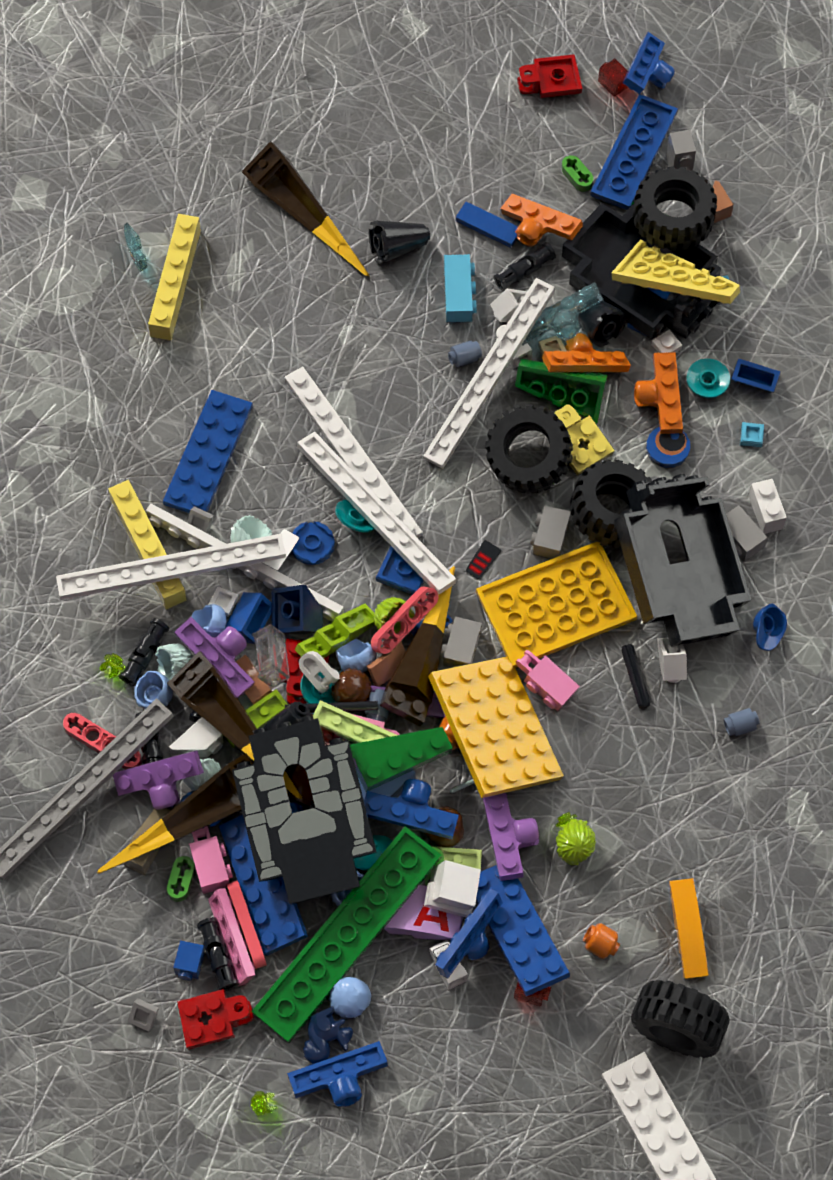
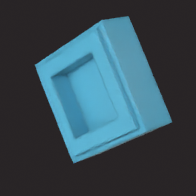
(752, 434)

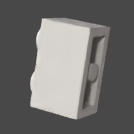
(767, 506)

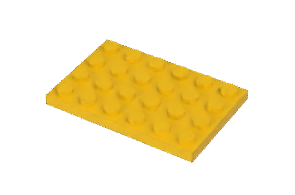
(556, 603)
(495, 726)

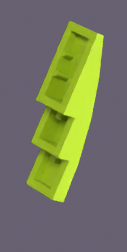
(338, 633)

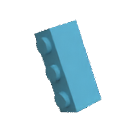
(459, 288)

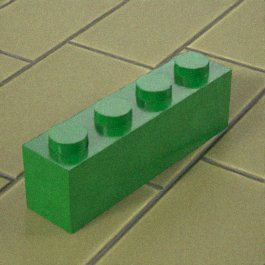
(579, 389)

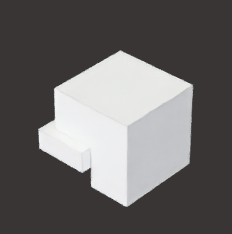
(452, 888)

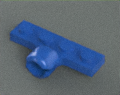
(648, 66)
(411, 810)
(471, 938)
(339, 1074)

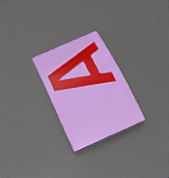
(423, 921)

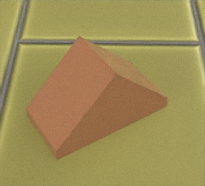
(724, 204)

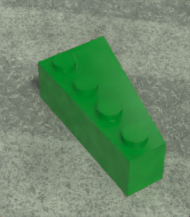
(394, 756)

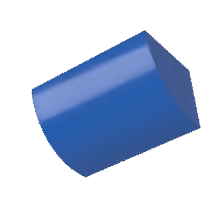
(756, 375)
(250, 615)

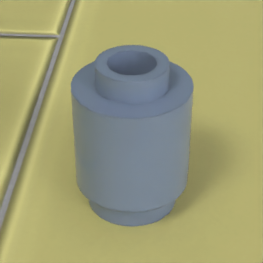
(464, 353)
(380, 714)
(741, 722)

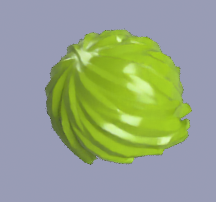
(386, 610)
(575, 841)

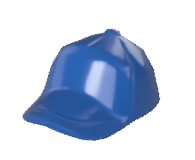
(770, 626)

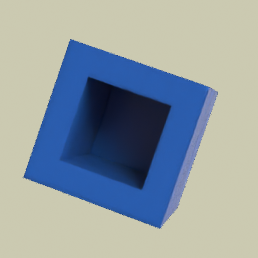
(189, 960)

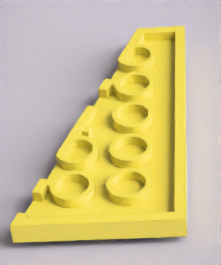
(671, 273)

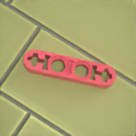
(406, 622)
(97, 745)
(246, 924)

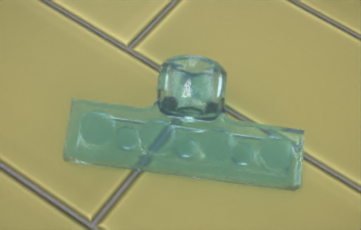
(564, 314)

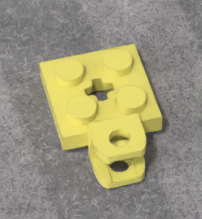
(585, 431)

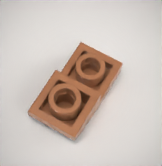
(385, 666)
(259, 689)

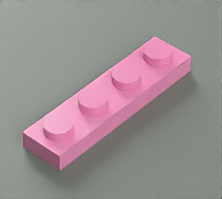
(230, 930)

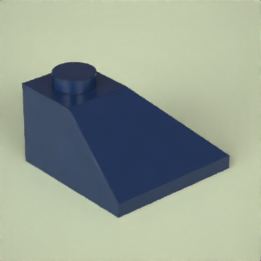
(296, 610)

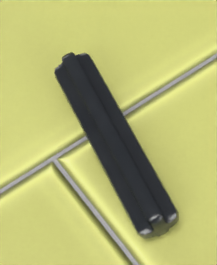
(635, 676)

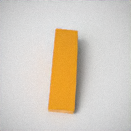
(688, 928)

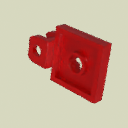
(542, 77)
(293, 683)
(224, 1017)

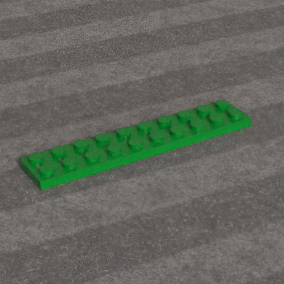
(346, 934)

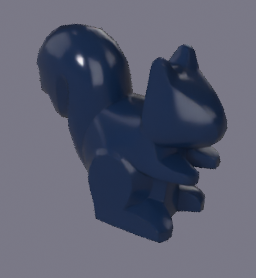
(323, 1030)

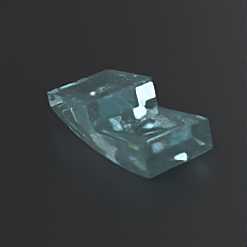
(134, 245)

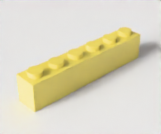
(174, 277)
(144, 538)

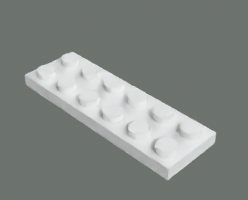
(655, 1121)

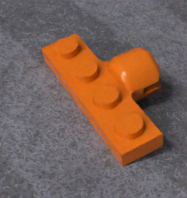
(539, 220)
(582, 357)
(662, 393)

